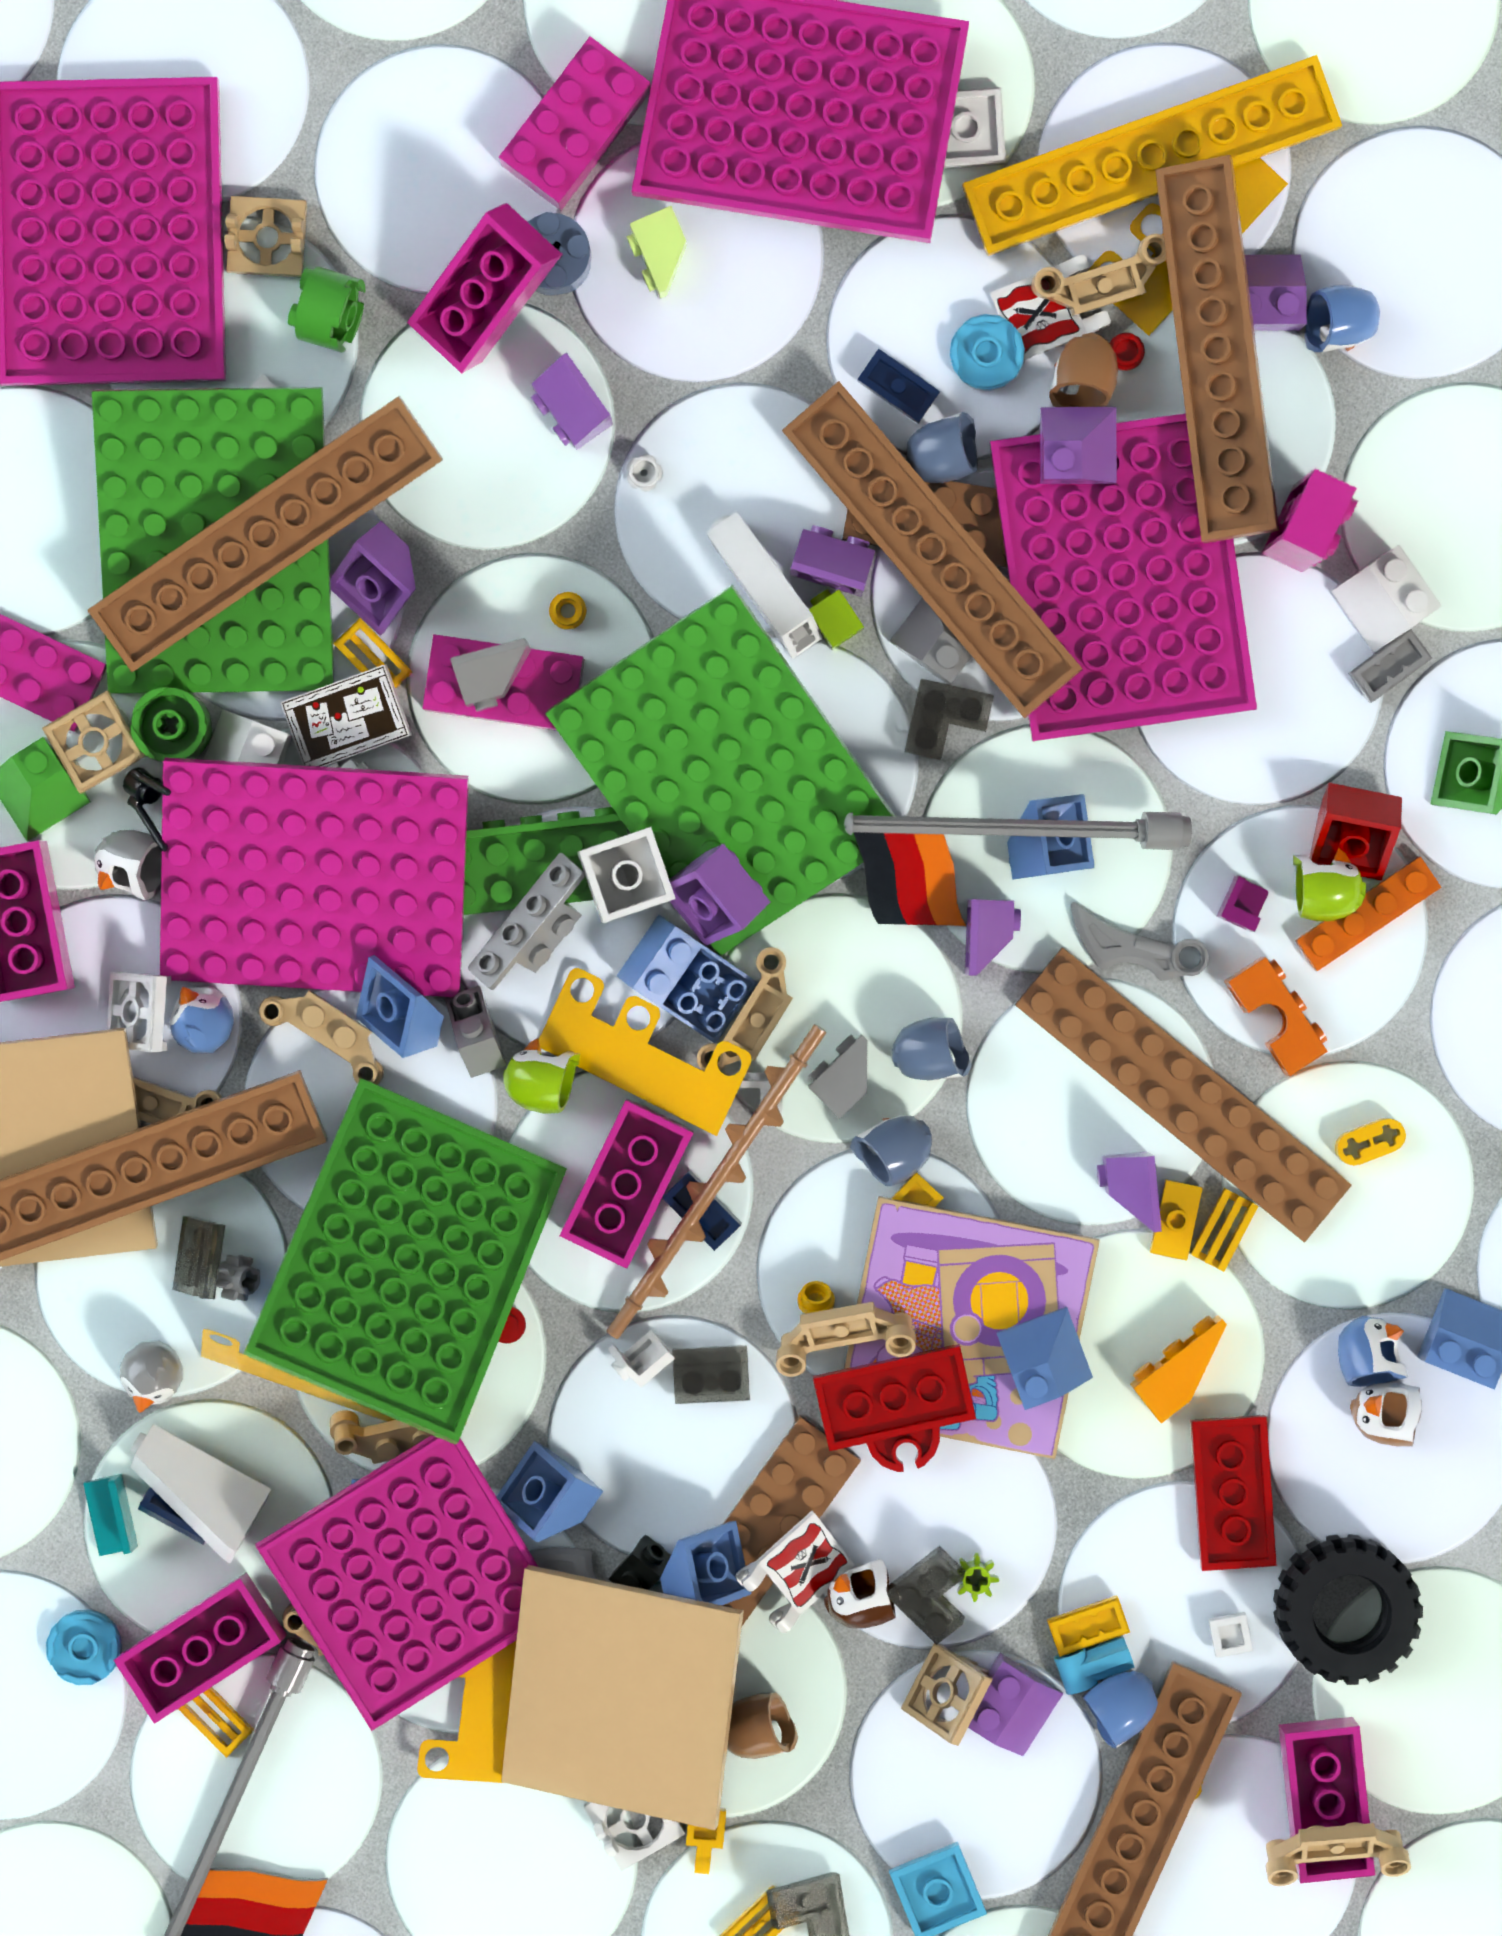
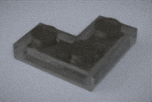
(938, 707)
(921, 1593)
(812, 1901)

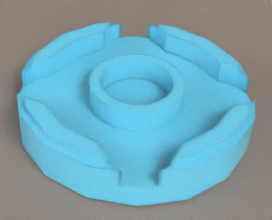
(987, 352)
(83, 1647)

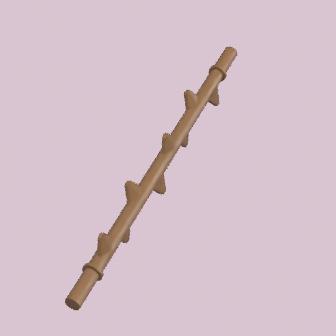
(727, 1171)

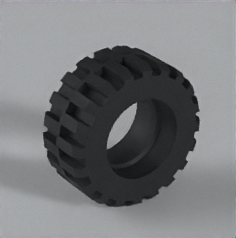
(1379, 1647)

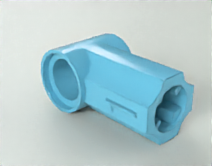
(1089, 1665)

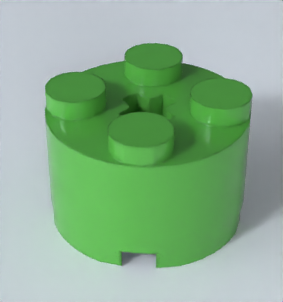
(327, 308)
(149, 724)

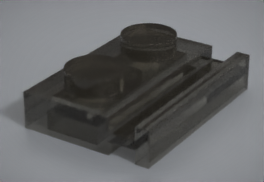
(198, 1257)
(711, 1374)

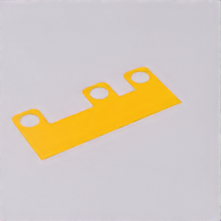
(1256, 188)
(632, 1064)
(231, 1357)
(482, 1726)

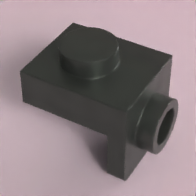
(642, 1566)

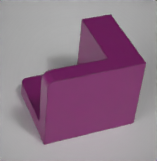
(1243, 904)

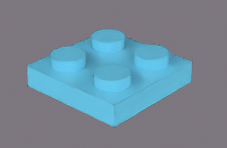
(937, 1891)

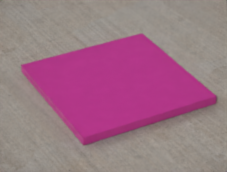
(404, 1576)

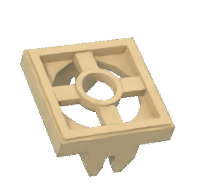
(239, 210)
(57, 736)
(915, 1702)

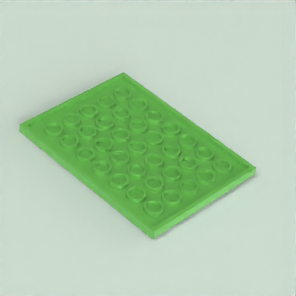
(172, 469)
(719, 747)
(406, 1262)

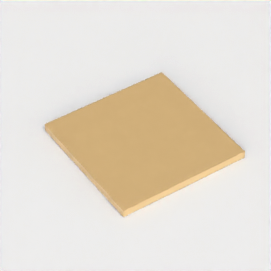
(62, 1099)
(622, 1696)

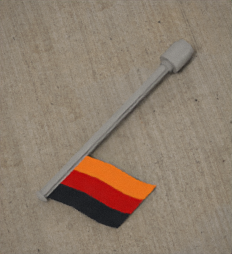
(913, 870)
(249, 1899)

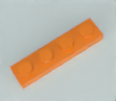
(1379, 907)

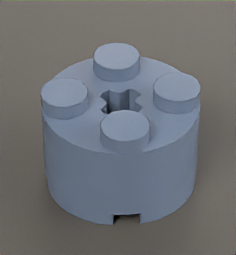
(574, 246)

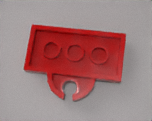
(895, 1404)

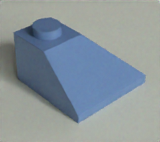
(1051, 855)
(397, 1011)
(1045, 1357)
(547, 1494)
(706, 1566)

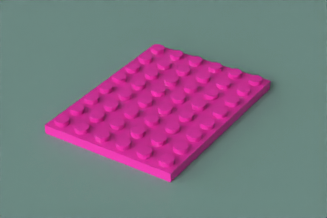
(803, 112)
(111, 232)
(1126, 585)
(310, 874)

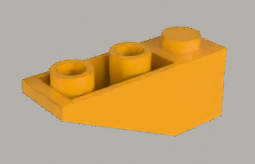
(1176, 1376)

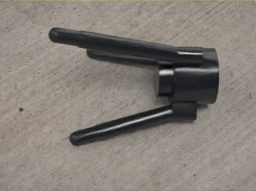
(145, 790)

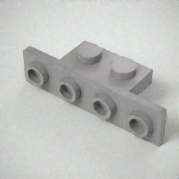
(533, 926)

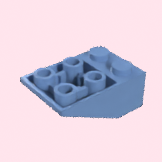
(686, 979)

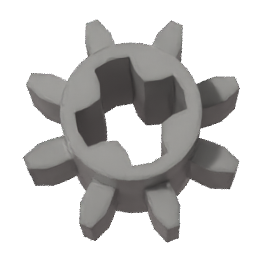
(238, 1278)

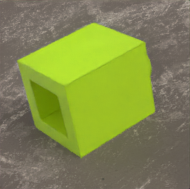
(834, 617)

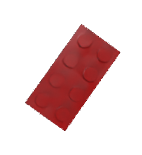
(1233, 1493)

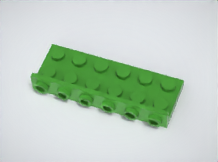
(510, 859)

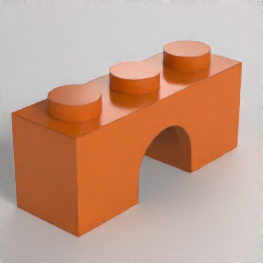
(1297, 1041)

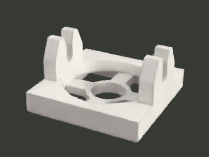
(119, 1005)
(622, 1854)

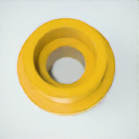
(561, 600)
(815, 1297)

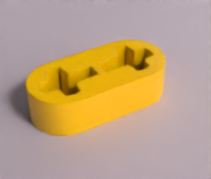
(1366, 1133)

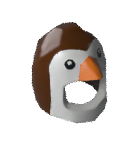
(861, 1597)

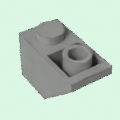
(475, 1032)
(844, 1079)

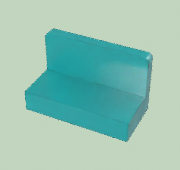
(110, 1515)

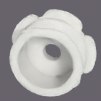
(638, 464)

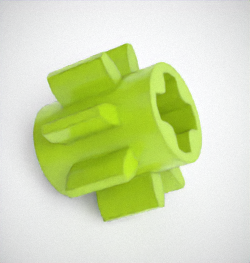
(983, 1584)

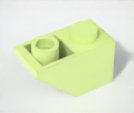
(661, 246)

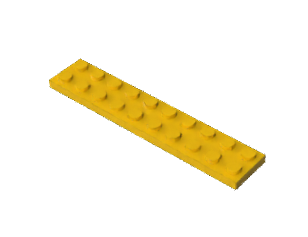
(1121, 163)

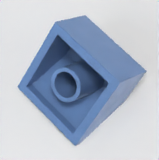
(1465, 1339)

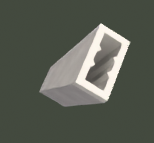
(764, 584)
(200, 1489)

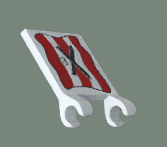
(1042, 321)
(800, 1567)

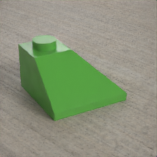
(1469, 773)
(38, 789)

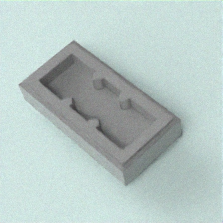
(1390, 665)

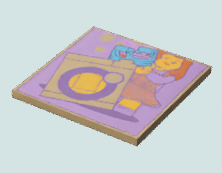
(961, 1285)

